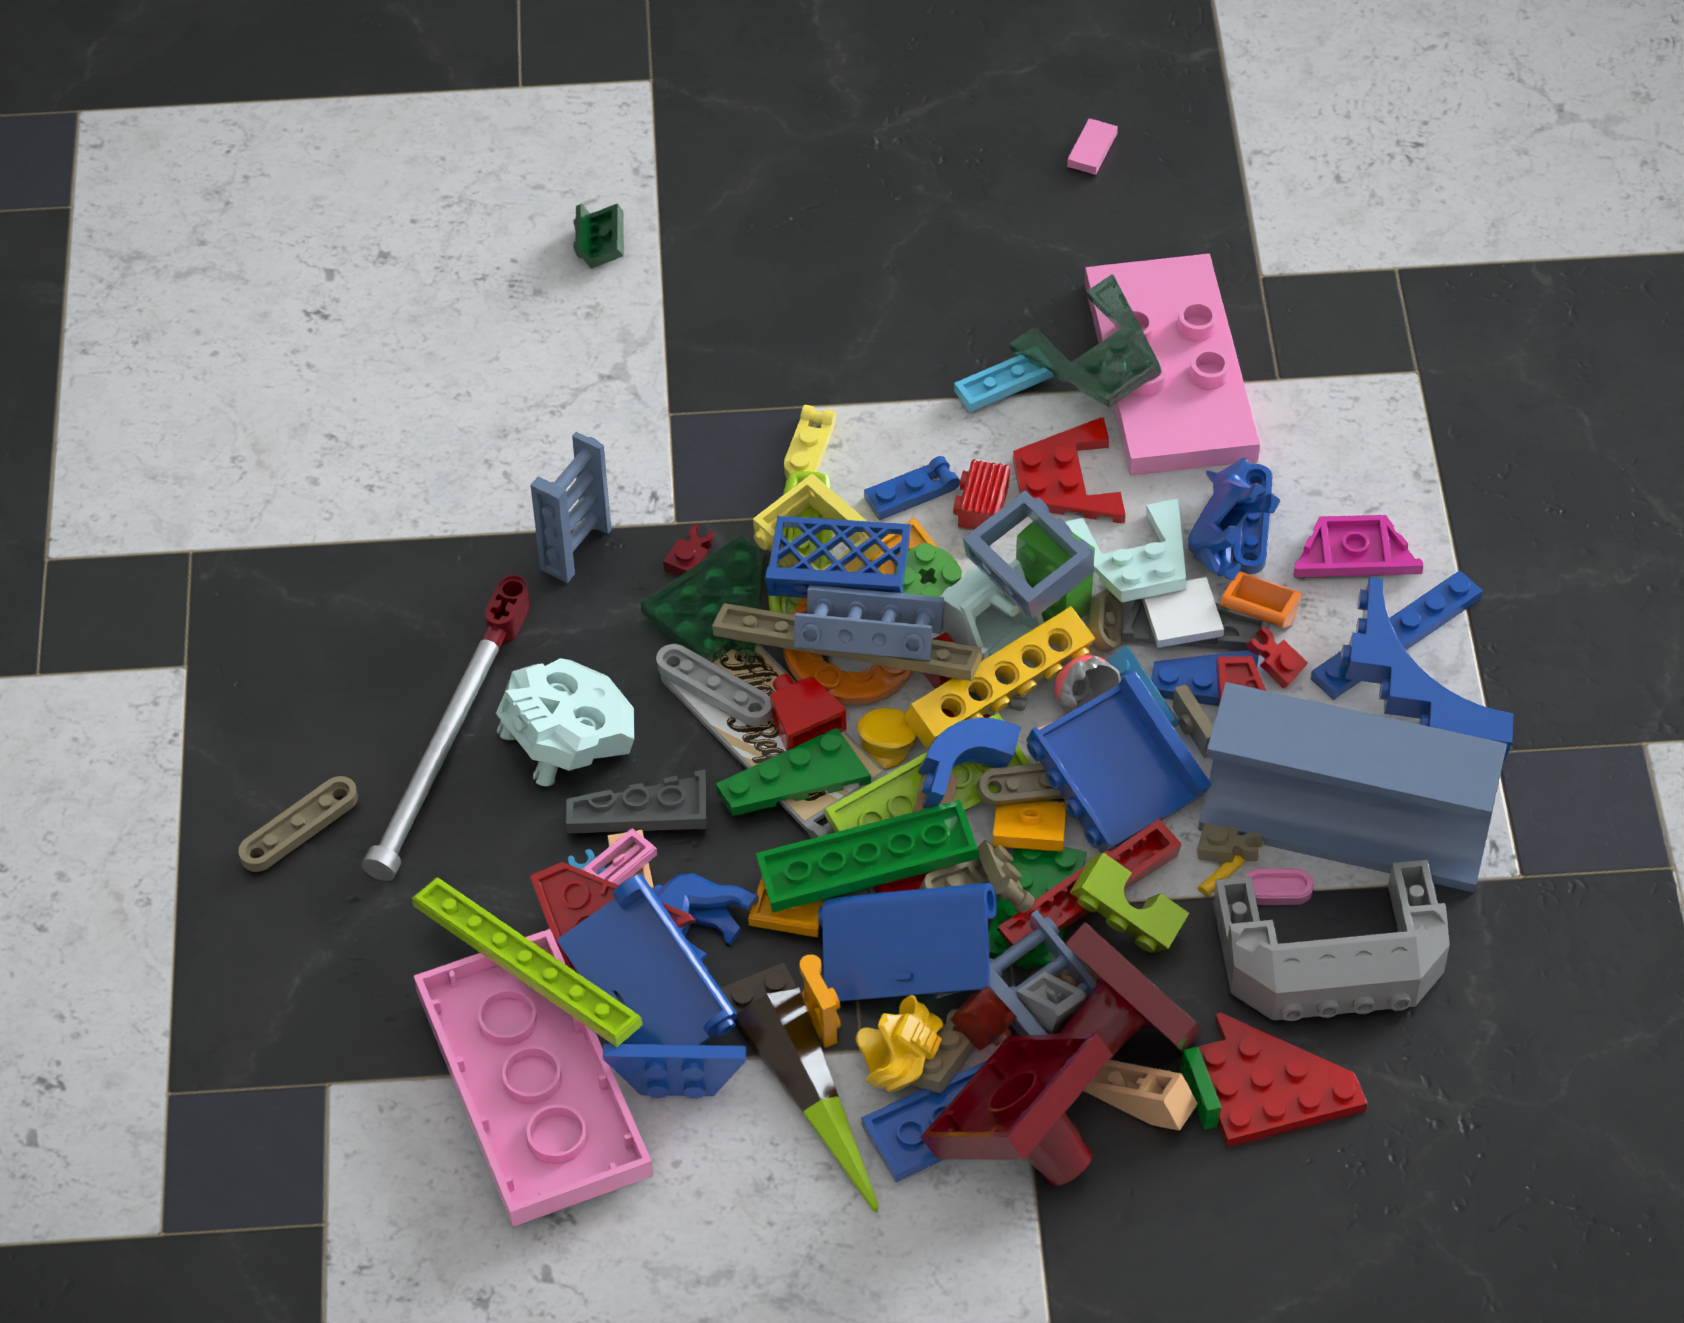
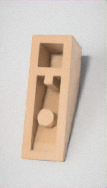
(1145, 1092)

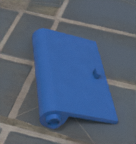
(885, 937)
(645, 958)

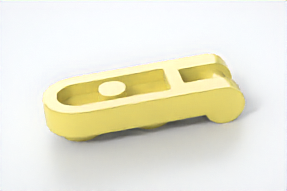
(809, 442)

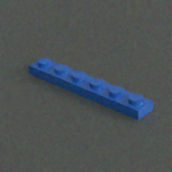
(1410, 626)

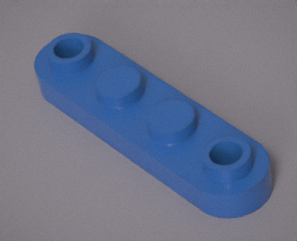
(1253, 533)

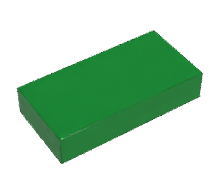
(1200, 1084)

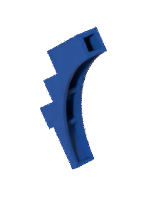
(1407, 690)

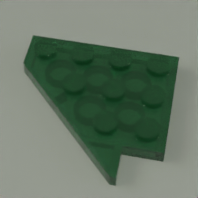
(694, 599)

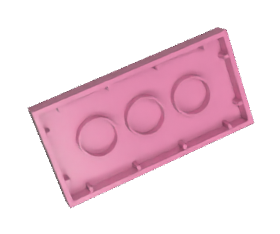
(1198, 403)
(532, 1087)

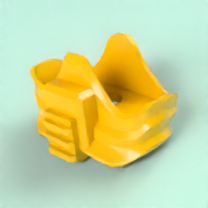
(900, 1045)

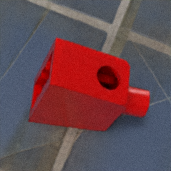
(804, 710)

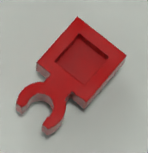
(1280, 659)

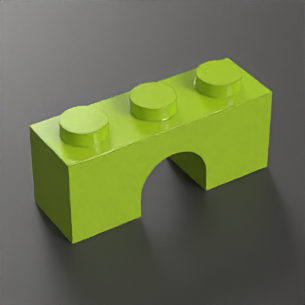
(1102, 890)

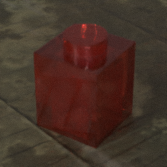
(984, 1019)

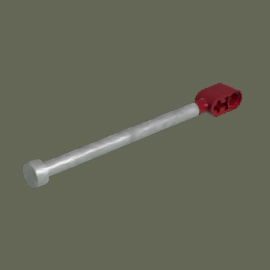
(503, 621)

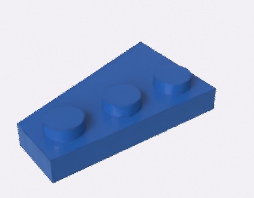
(1195, 672)

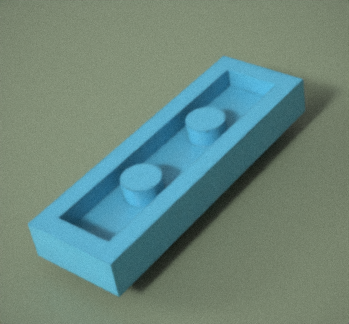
(999, 382)

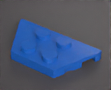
(675, 1069)

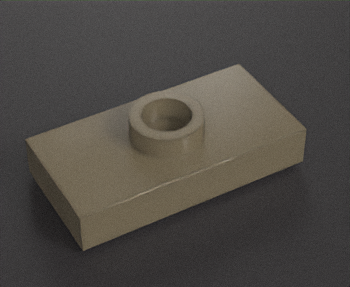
(1192, 717)

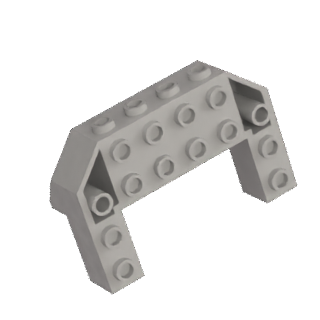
(1335, 973)

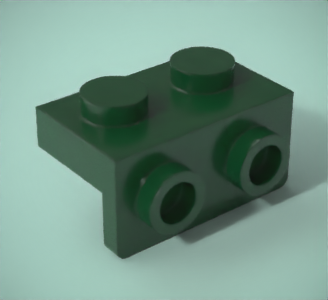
(599, 235)

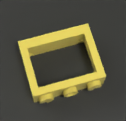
(826, 502)

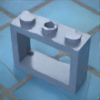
(1053, 587)

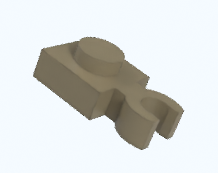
(1225, 842)

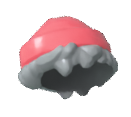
(1084, 680)

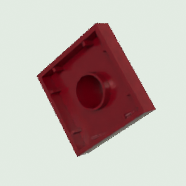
(1123, 999)
(1020, 1104)

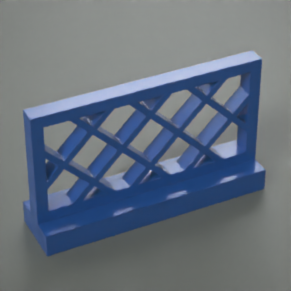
(796, 580)

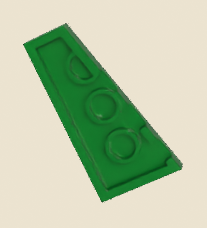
(803, 770)

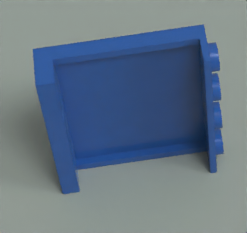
(1118, 764)

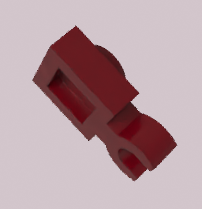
(688, 553)

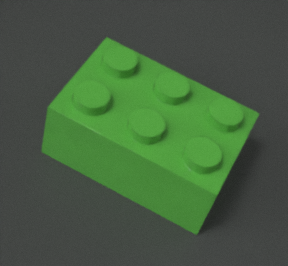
(1041, 557)

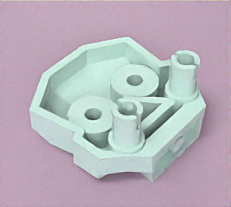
(565, 716)

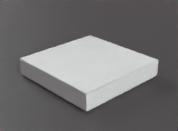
(1184, 615)

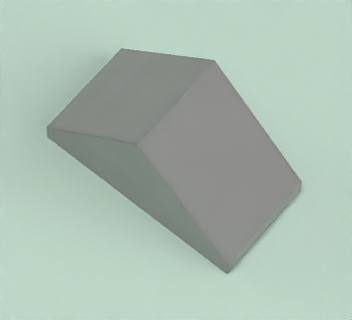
(1051, 1001)

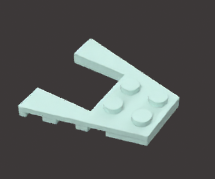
(1146, 568)

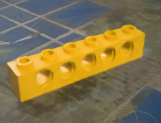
(1062, 630)

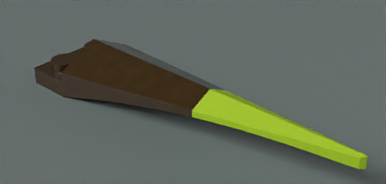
(783, 1036)

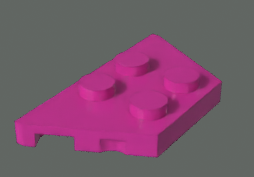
(1356, 548)

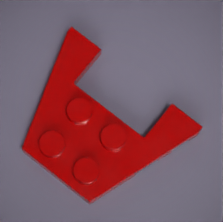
(1054, 474)

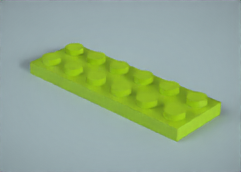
(897, 792)

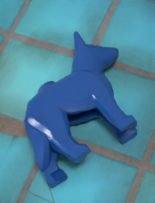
(1223, 516)
(706, 904)

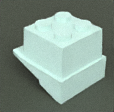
(983, 614)

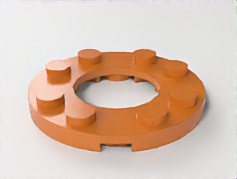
(847, 687)

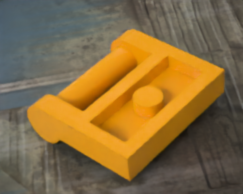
(820, 1001)

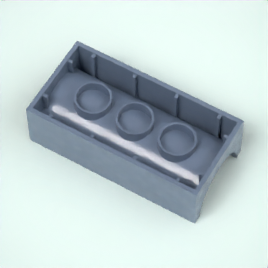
(1351, 784)

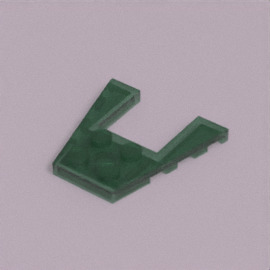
(1109, 368)

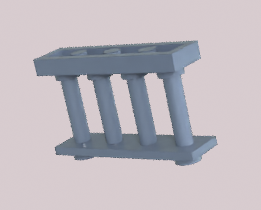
(552, 504)
(869, 622)
(1047, 932)

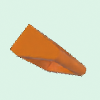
(1262, 599)

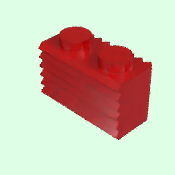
(983, 493)

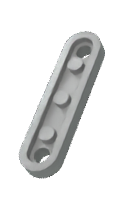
(714, 684)

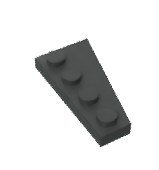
(1237, 629)
(656, 807)

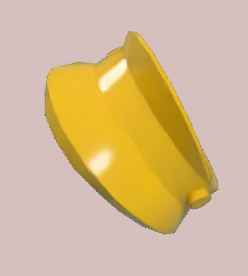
(886, 736)

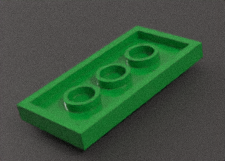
(1040, 873)

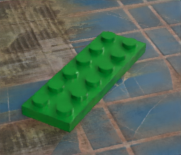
(867, 856)

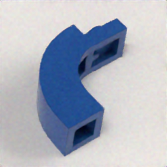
(968, 741)

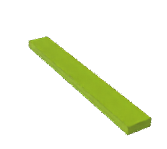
(527, 962)

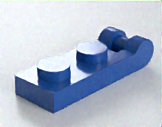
(911, 488)

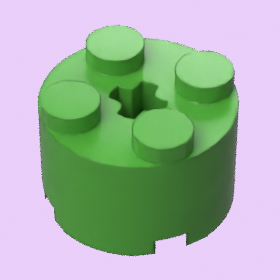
(929, 567)

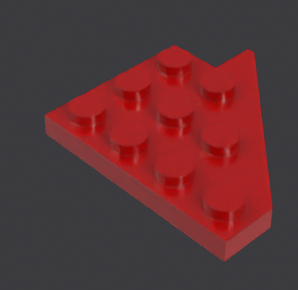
(573, 895)
(1273, 1084)

